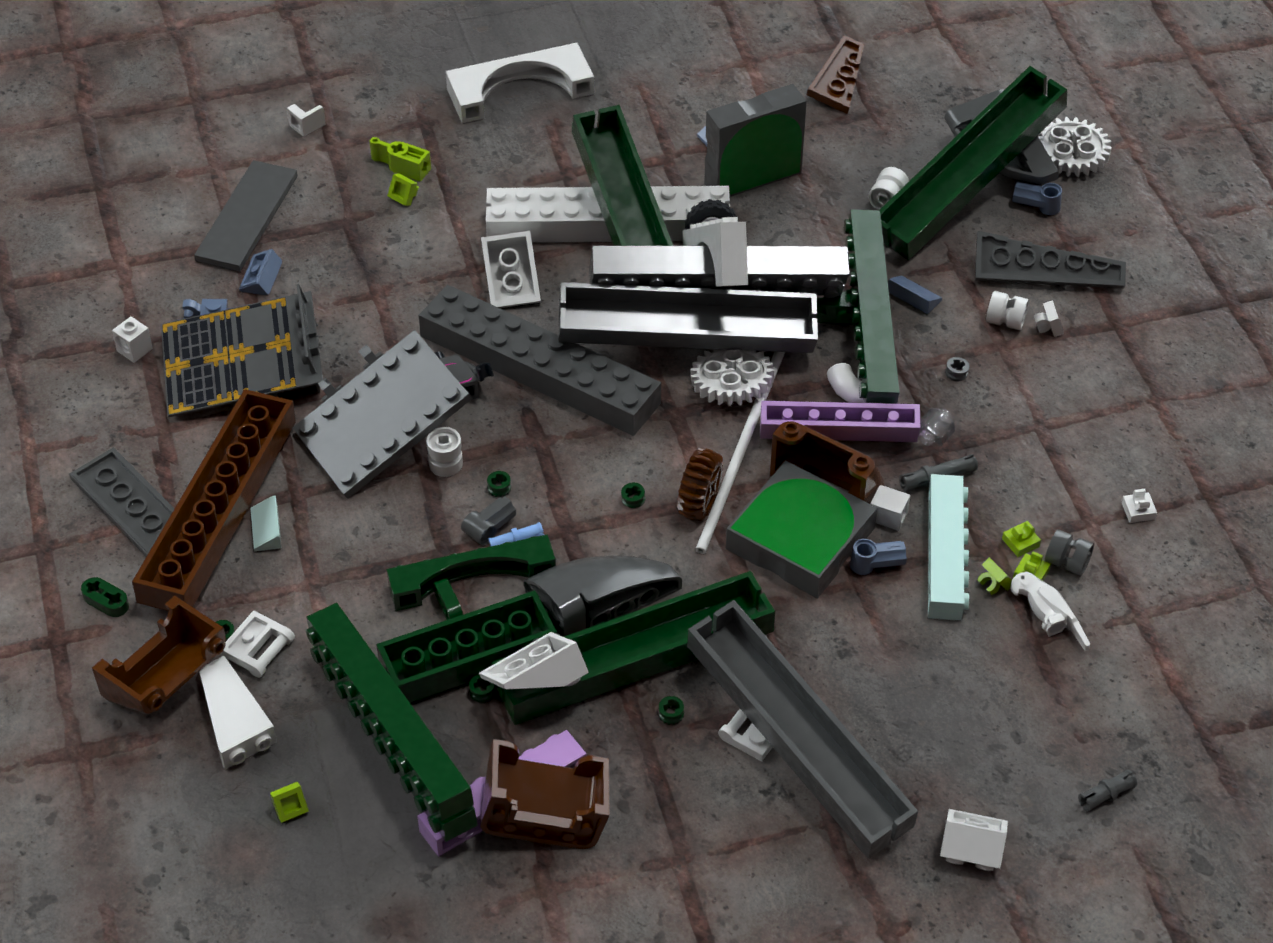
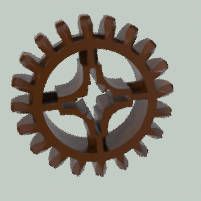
(700, 484)

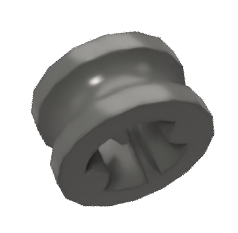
(954, 374)

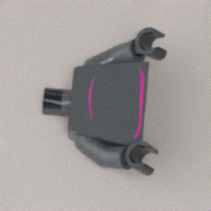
(466, 373)

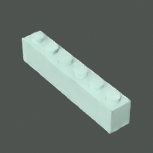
(946, 547)

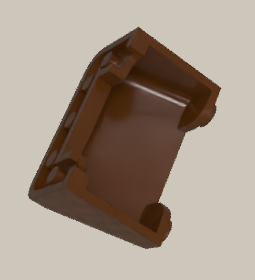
(825, 459)
(164, 662)
(544, 799)

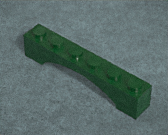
(415, 581)

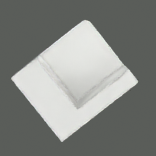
(306, 122)
(891, 507)

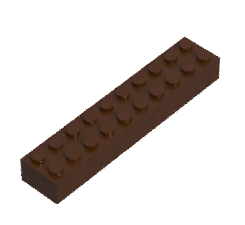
(215, 501)

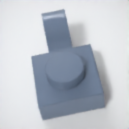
(192, 308)

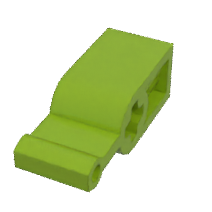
(402, 158)

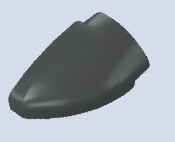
(1029, 166)
(600, 589)

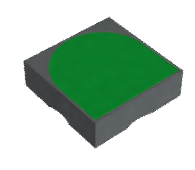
(755, 140)
(800, 528)

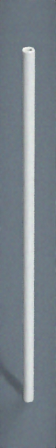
(735, 464)

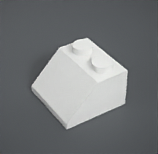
(974, 839)

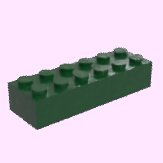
(462, 646)

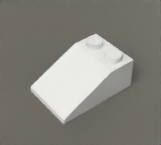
(510, 269)
(543, 663)

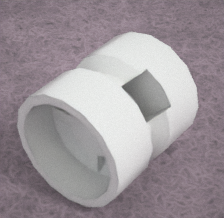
(886, 186)
(1007, 310)
(444, 451)

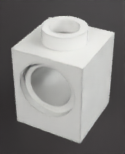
(132, 339)

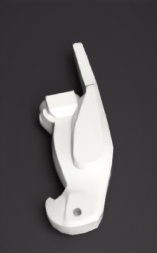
(1048, 606)

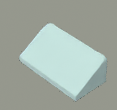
(266, 525)

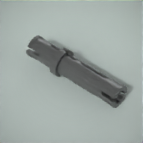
(922, 477)

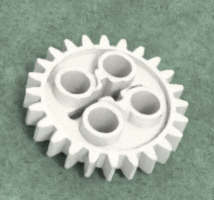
(1087, 143)
(732, 375)

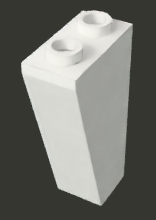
(236, 717)

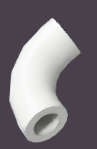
(844, 382)

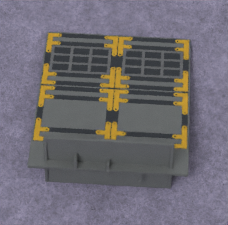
(247, 347)

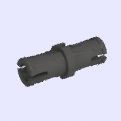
(1107, 790)

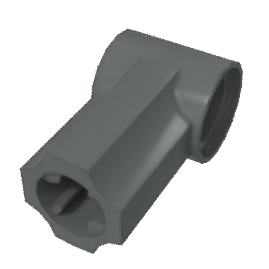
(487, 522)

